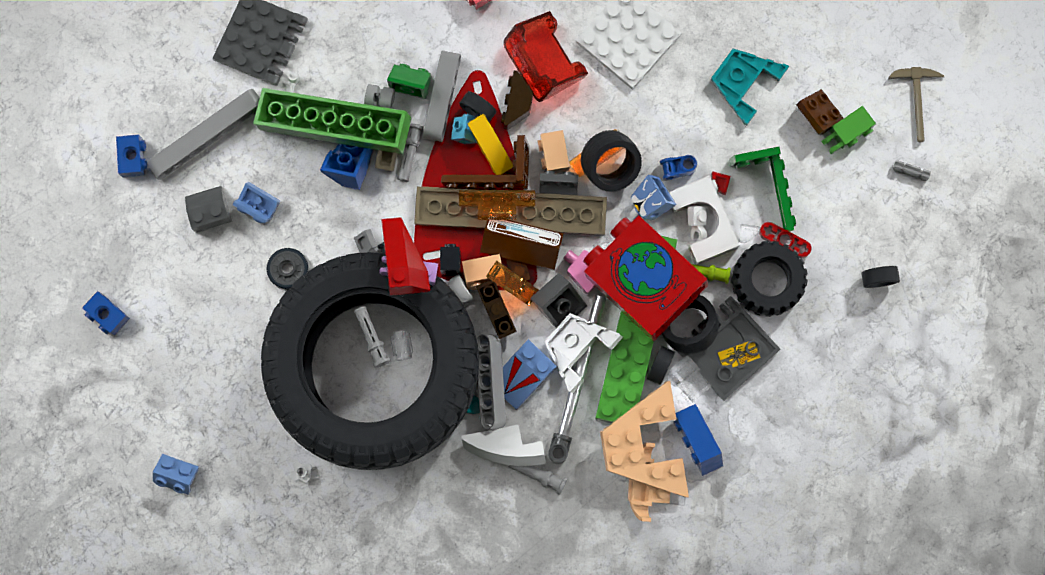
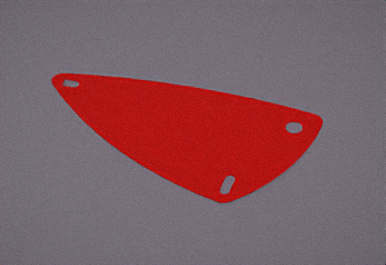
(463, 159)

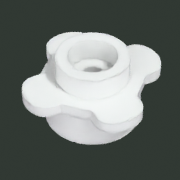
(306, 471)

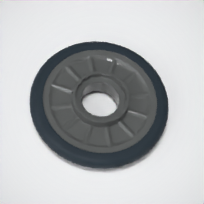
(281, 257)

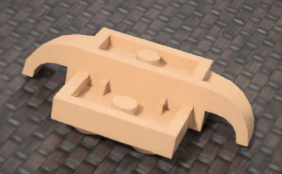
(643, 495)

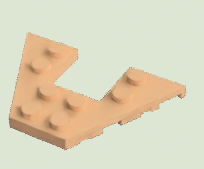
(624, 445)

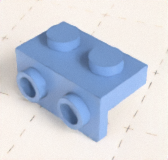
(256, 203)
(174, 474)

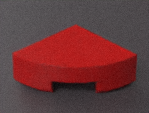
(722, 181)

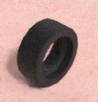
(476, 106)
(880, 276)
(660, 365)

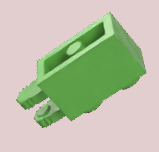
(850, 129)

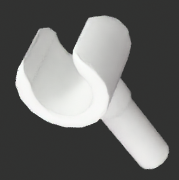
(293, 81)

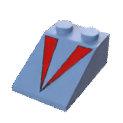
(525, 373)

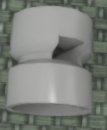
(386, 96)

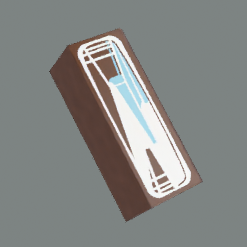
(522, 243)

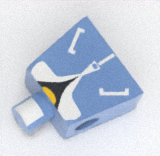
(651, 199)

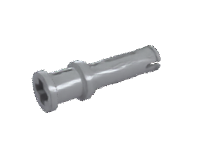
(409, 151)
(374, 346)
(546, 478)

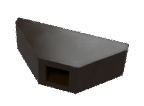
(517, 102)
(496, 309)

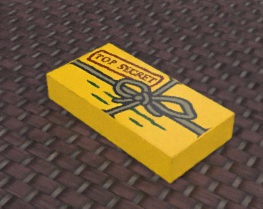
(738, 354)

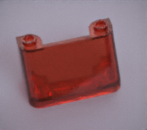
(541, 57)

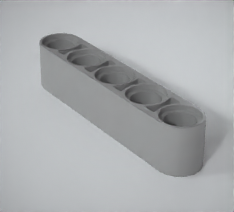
(441, 96)
(491, 382)

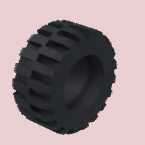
(787, 261)

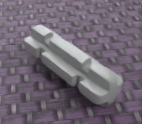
(911, 170)

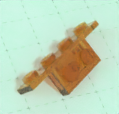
(497, 203)

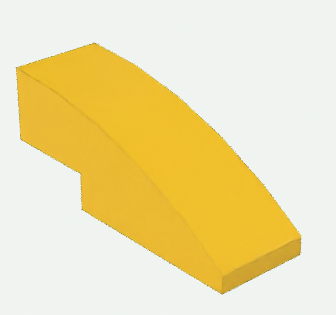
(490, 145)

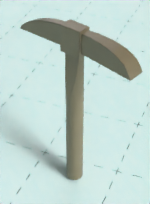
(916, 74)

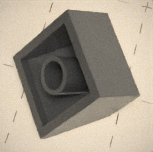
(207, 209)
(558, 300)

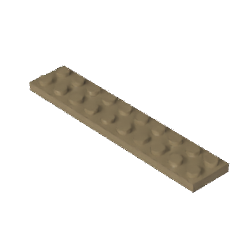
(551, 211)

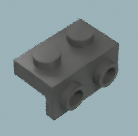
(558, 183)

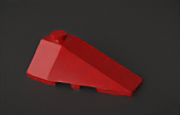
(403, 262)

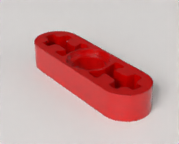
(775, 228)

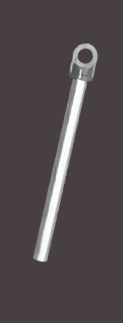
(562, 439)

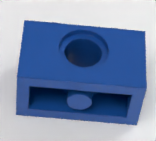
(125, 147)
(100, 303)

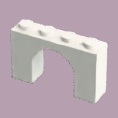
(704, 194)

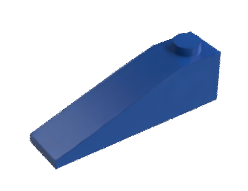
(347, 165)

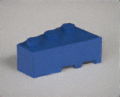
(698, 439)

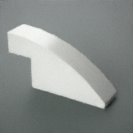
(504, 447)

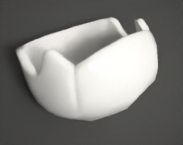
(459, 287)

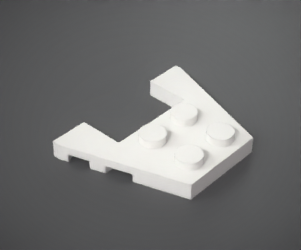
(571, 341)

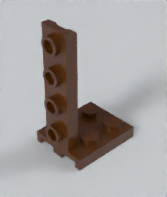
(489, 182)

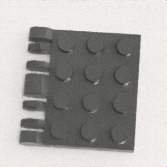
(256, 38)
(734, 331)

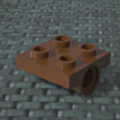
(819, 111)

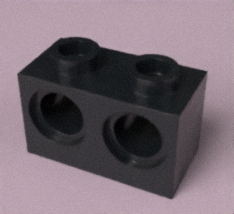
(450, 260)

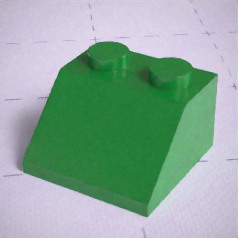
(409, 80)

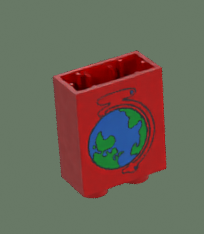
(644, 276)

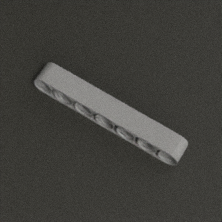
(204, 134)

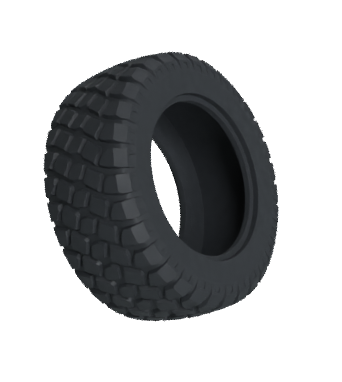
(290, 348)

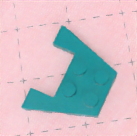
(737, 76)

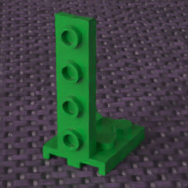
(780, 183)

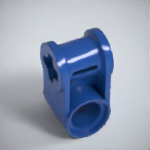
(676, 166)

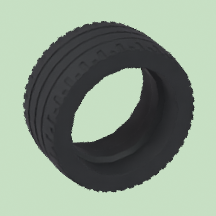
(624, 174)
(701, 341)

